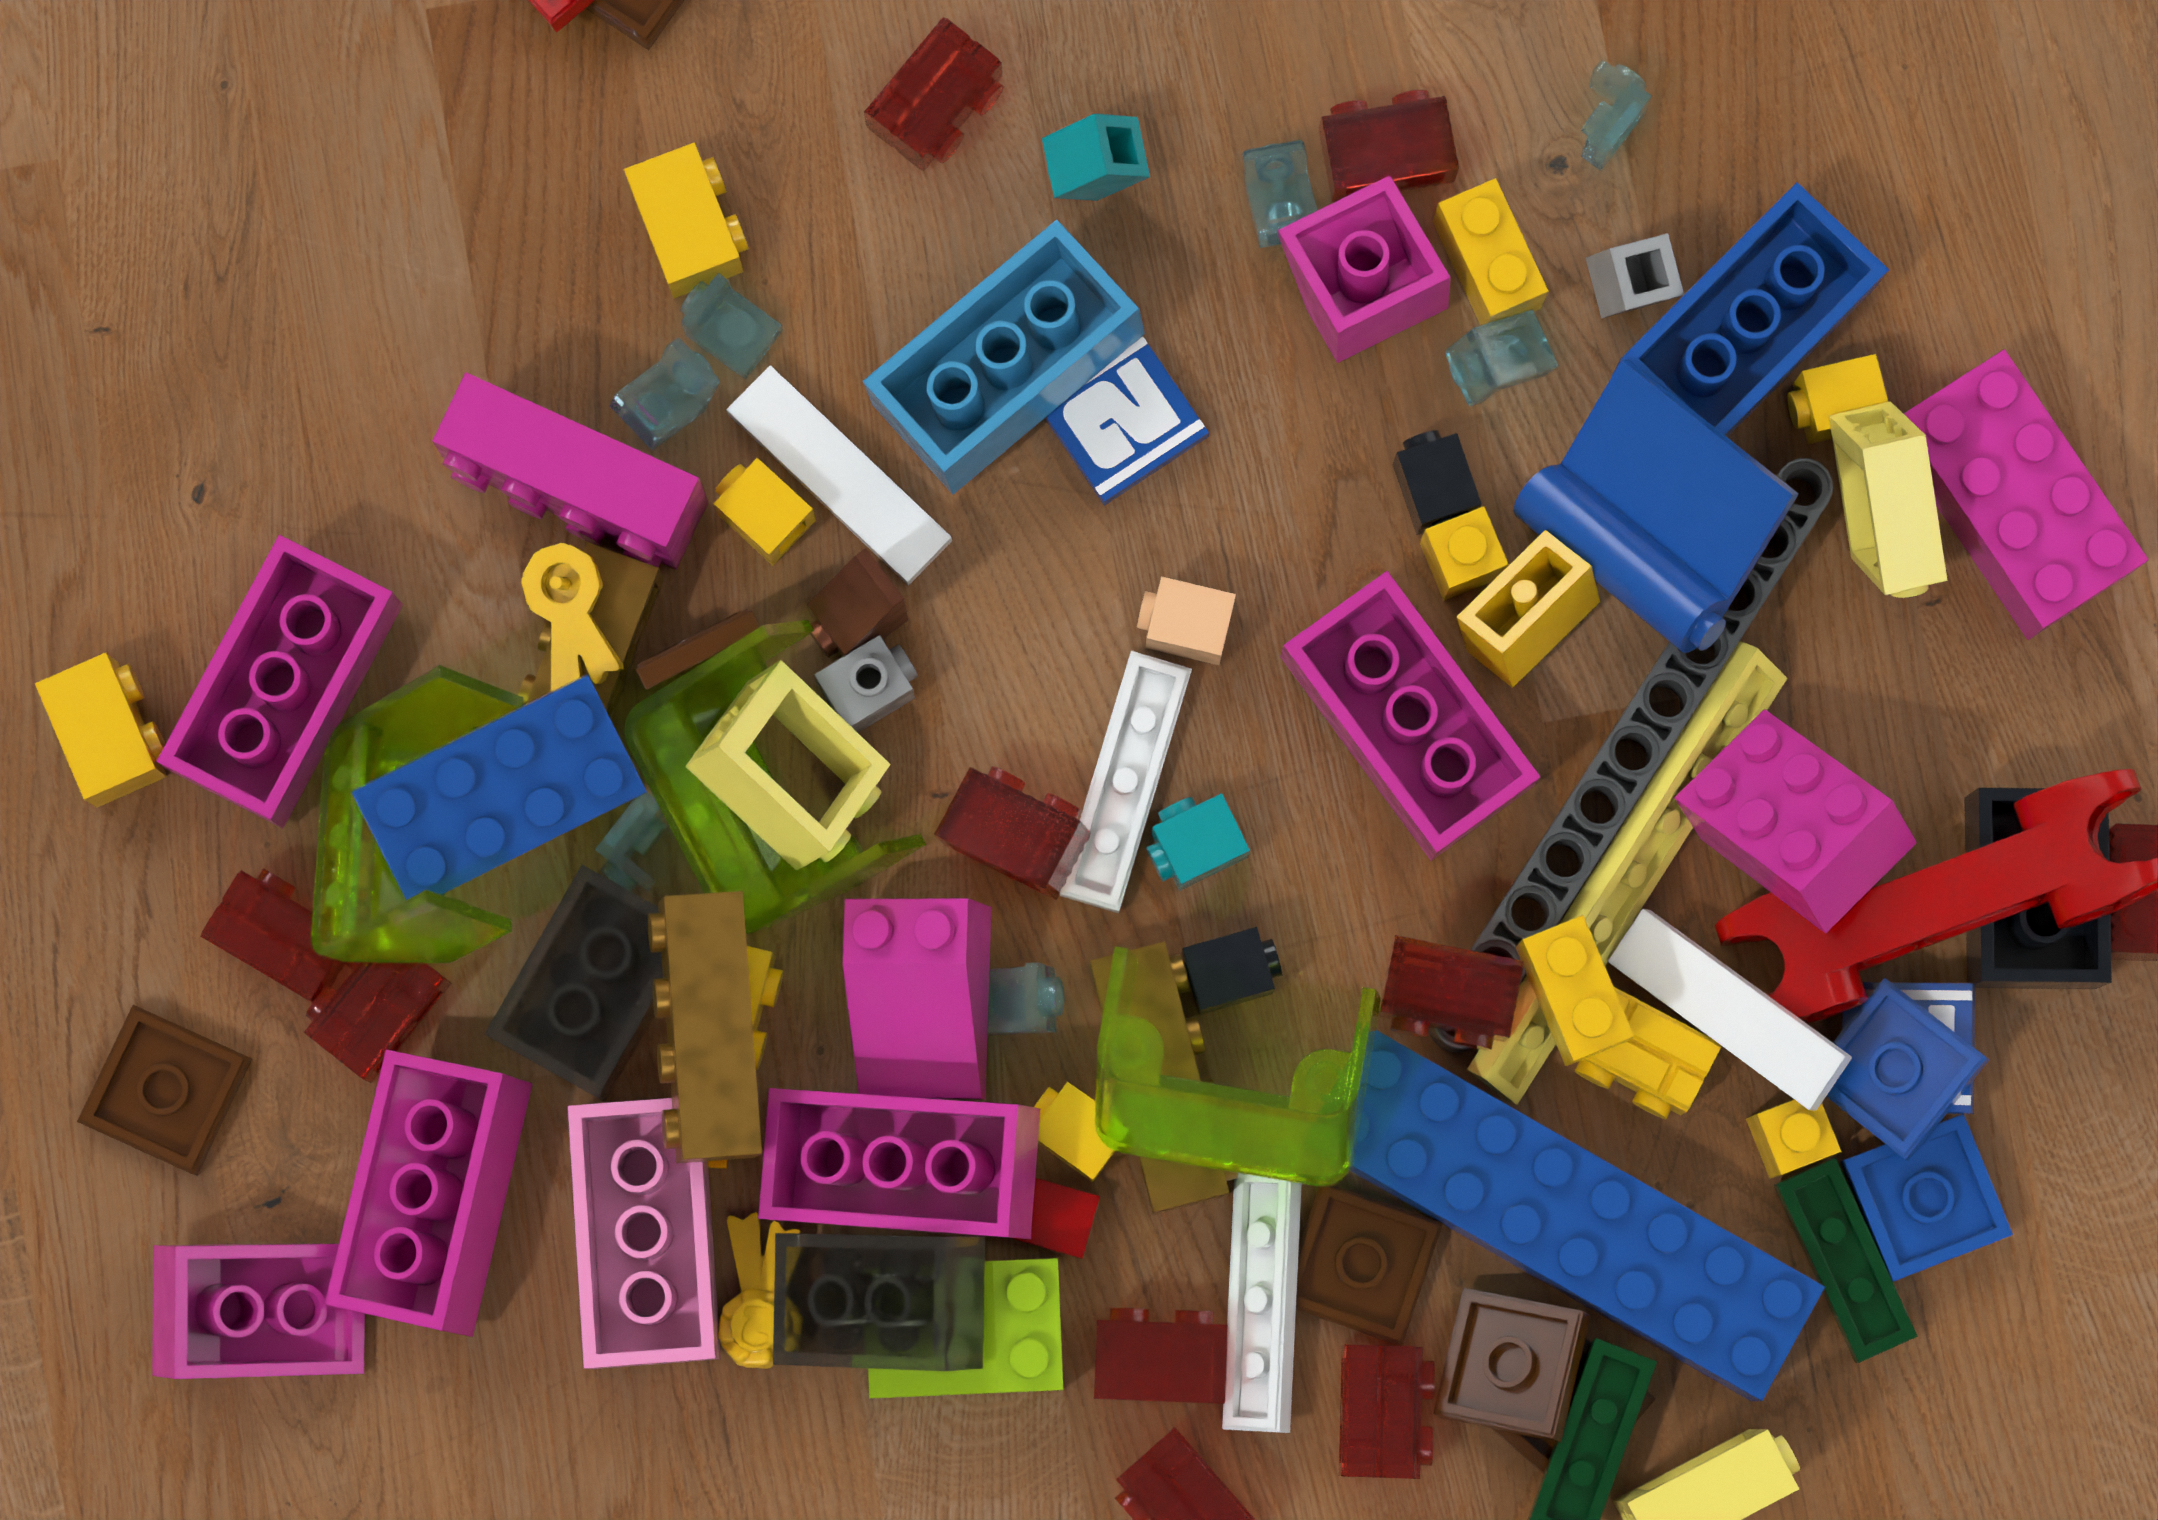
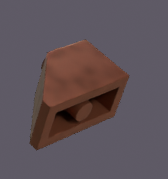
(856, 607)

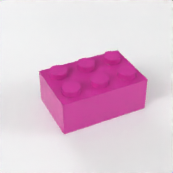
(1796, 820)

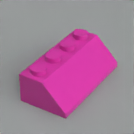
(429, 1193)

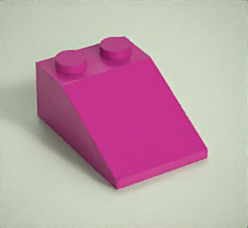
(918, 995)
(250, 1313)

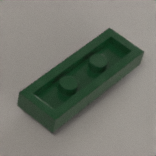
(1845, 1260)
(1594, 1434)

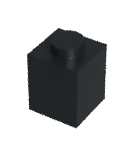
(1435, 479)
(1231, 970)

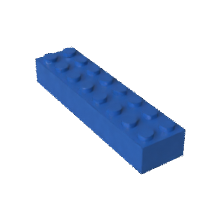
(1578, 1222)

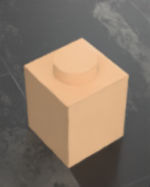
(1186, 620)

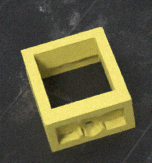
(1888, 499)
(757, 798)
(1719, 1483)

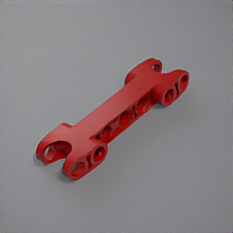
(2048, 862)

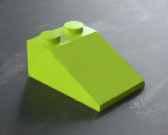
(1019, 1339)

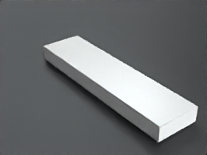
(839, 475)
(1126, 779)
(1730, 1009)
(1262, 1304)

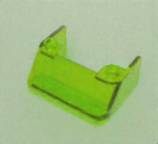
(716, 842)
(356, 896)
(1222, 1127)

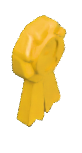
(563, 588)
(748, 1318)

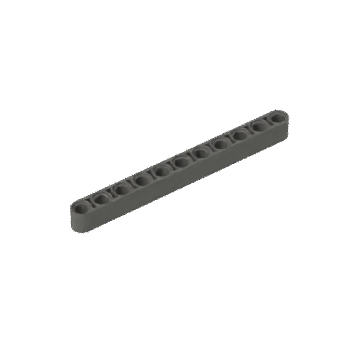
(1652, 732)

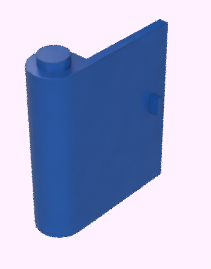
(1659, 508)

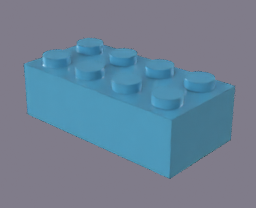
(1004, 356)

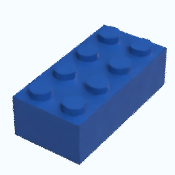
(1759, 311)
(499, 790)

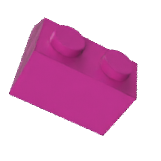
(1365, 268)

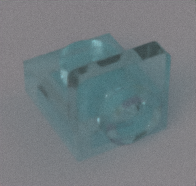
(1612, 125)
(728, 325)
(1500, 356)
(635, 830)

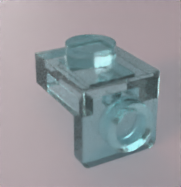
(1277, 188)
(667, 394)
(1024, 1000)

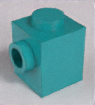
(1083, 155)
(1196, 841)

